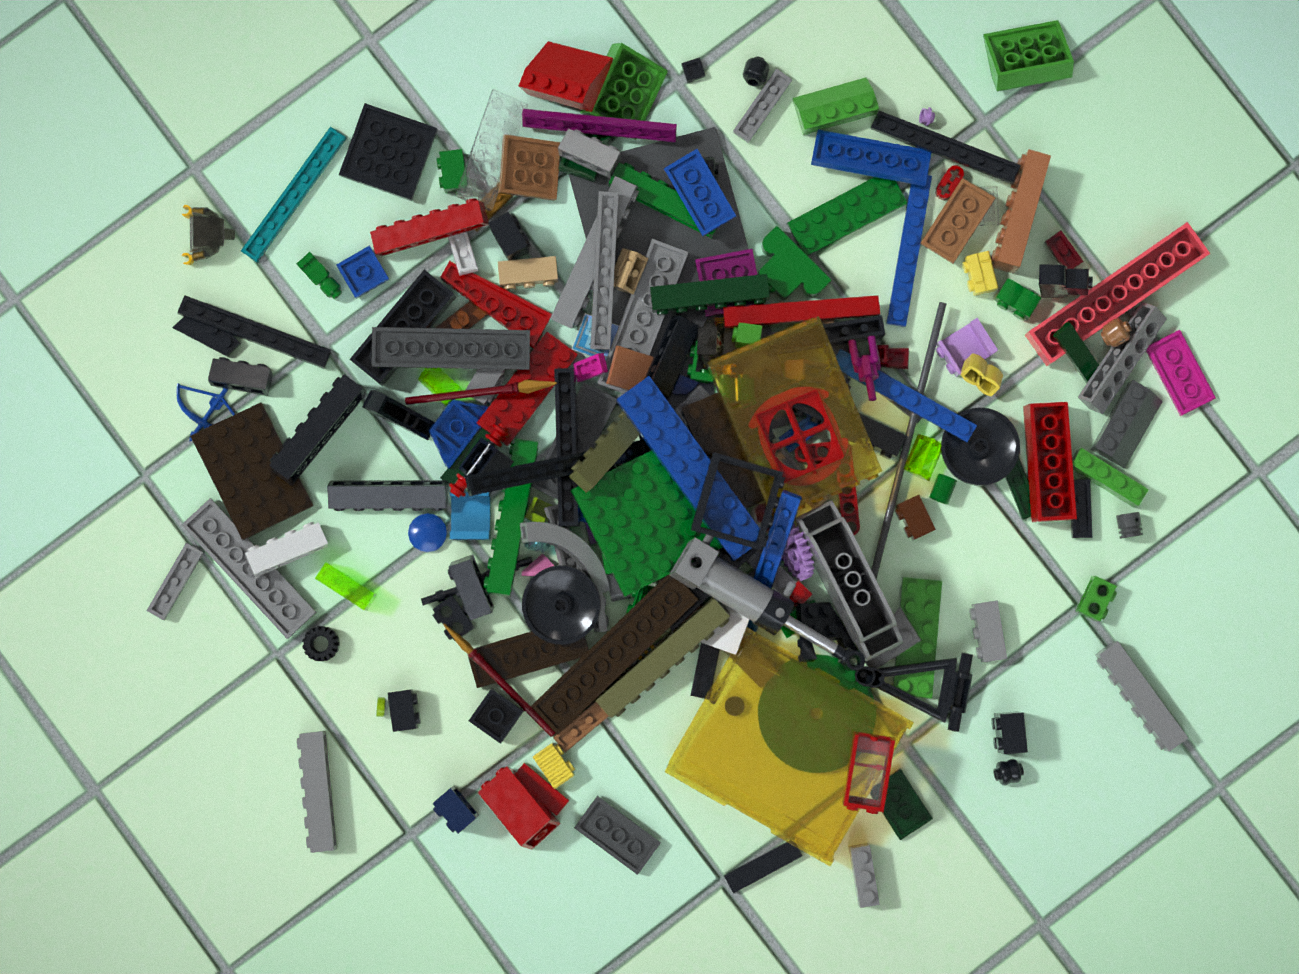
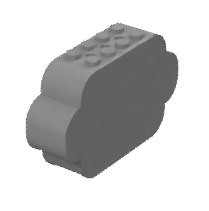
(867, 617)

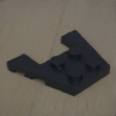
(825, 621)

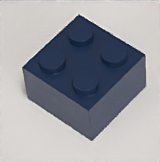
(455, 810)

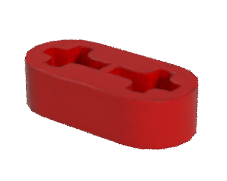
(945, 180)

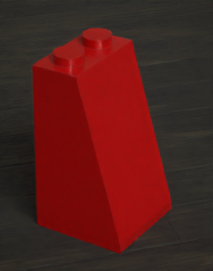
(518, 808)

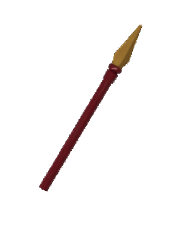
(525, 386)
(479, 660)

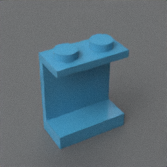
(470, 517)

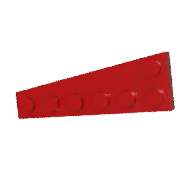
(498, 303)

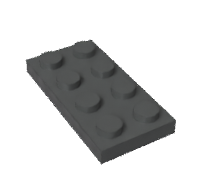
(617, 835)

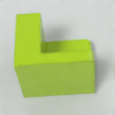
(536, 510)

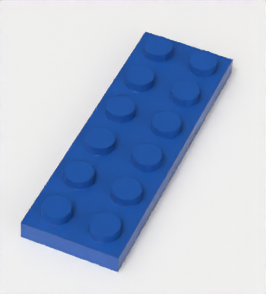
(871, 157)

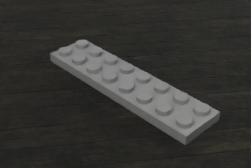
(639, 324)
(270, 591)

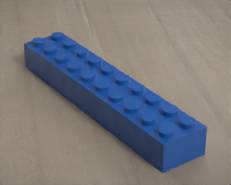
(687, 464)

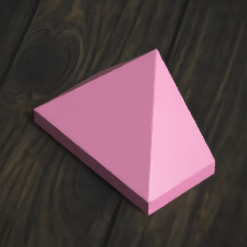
(537, 565)

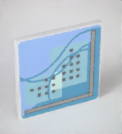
(583, 338)

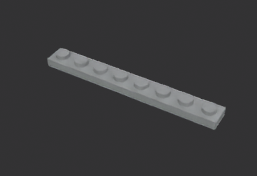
(604, 270)

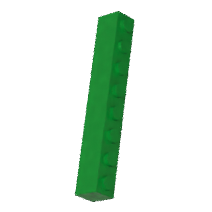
(513, 512)

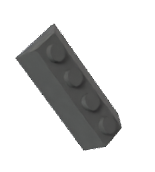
(1127, 423)

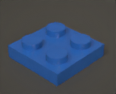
(362, 272)

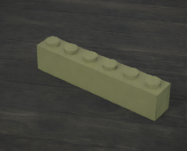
(605, 454)

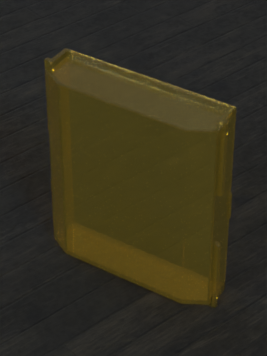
(780, 744)

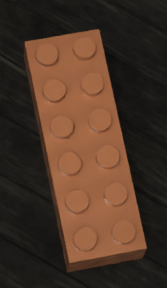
(1020, 212)

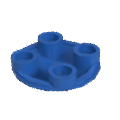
(427, 532)

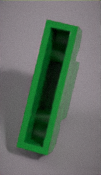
(790, 267)

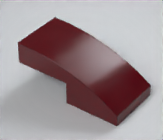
(893, 357)

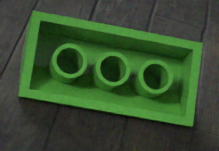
(835, 105)

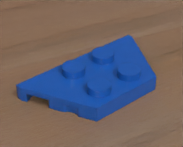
(455, 429)

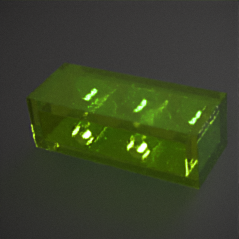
(346, 586)

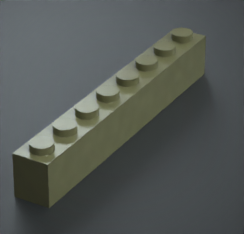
(662, 657)

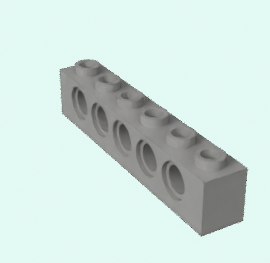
(1122, 359)

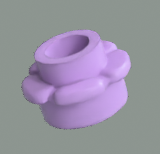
(926, 116)

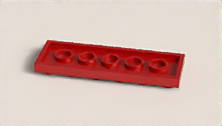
(516, 409)

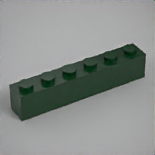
(709, 293)

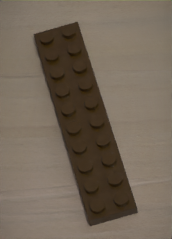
(614, 653)

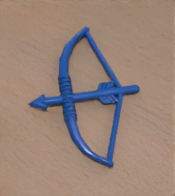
(215, 404)

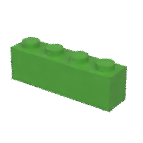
(1108, 478)

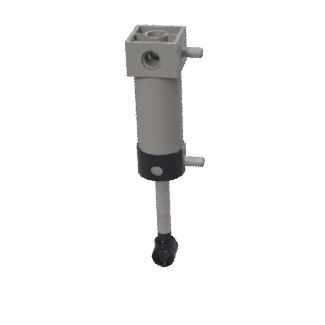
(750, 597)

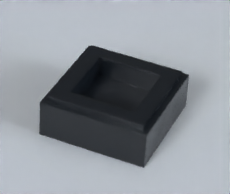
(693, 70)

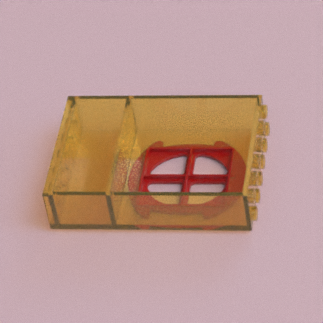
(774, 376)

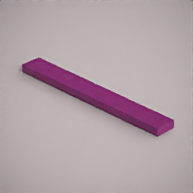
(599, 125)

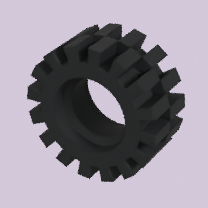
(308, 643)

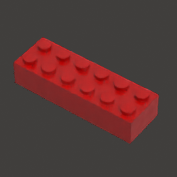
(1049, 462)

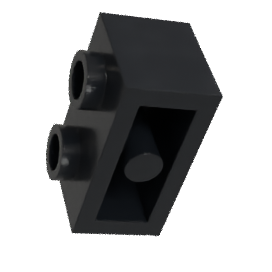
(403, 710)

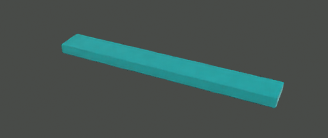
(293, 194)

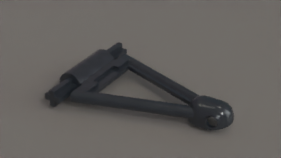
(953, 691)

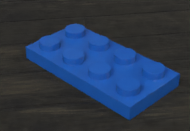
(700, 192)

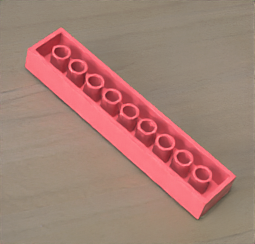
(1120, 291)

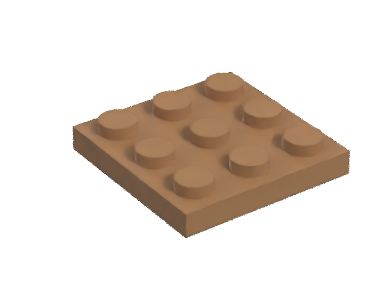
(529, 167)

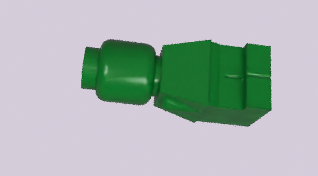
(319, 276)

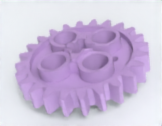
(798, 556)

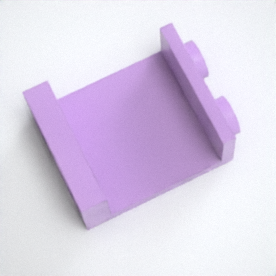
(963, 343)

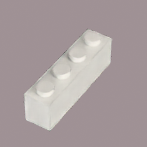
(286, 549)

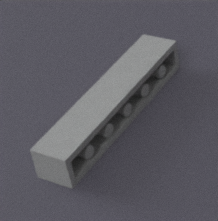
(1141, 696)
(317, 791)

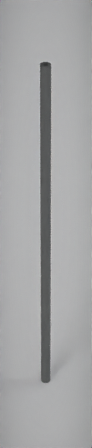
(907, 442)

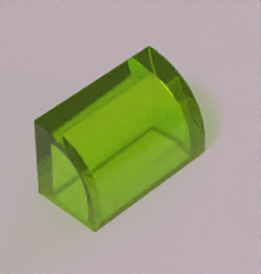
(438, 382)
(923, 457)

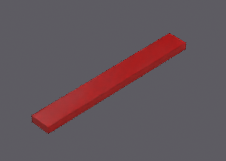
(802, 310)

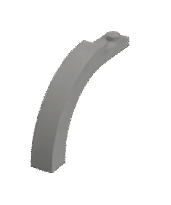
(578, 551)

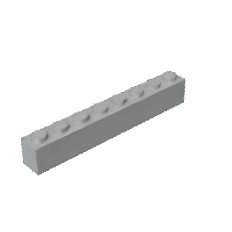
(581, 279)

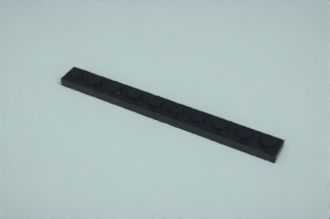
(539, 470)

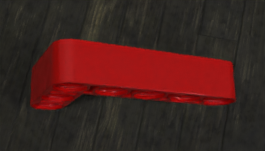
(842, 497)

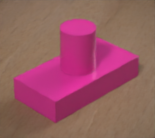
(590, 367)

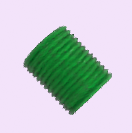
(943, 489)

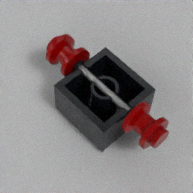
(483, 458)

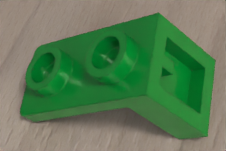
(703, 375)

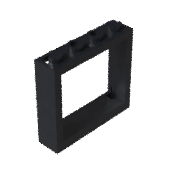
(772, 502)

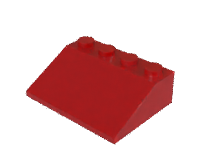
(566, 76)

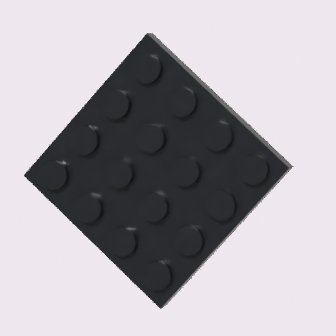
(388, 152)

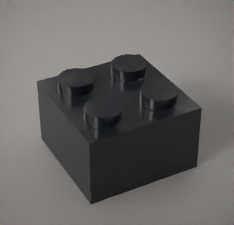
(508, 236)
(496, 715)
(1009, 732)

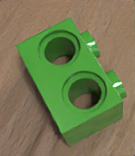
(746, 334)
(1091, 596)

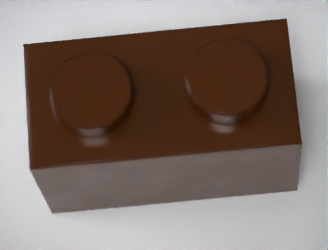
(914, 517)

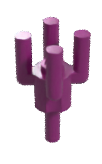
(866, 365)

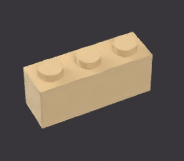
(528, 272)

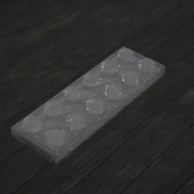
(483, 165)

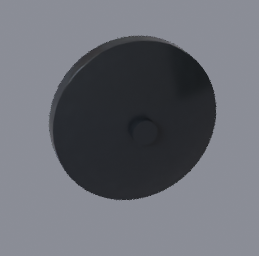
(989, 451)
(561, 604)

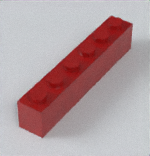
(430, 227)

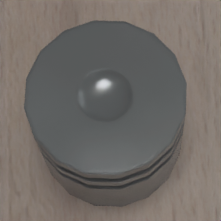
(1129, 525)

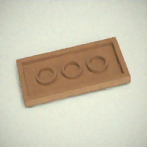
(958, 221)

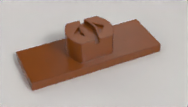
(463, 318)

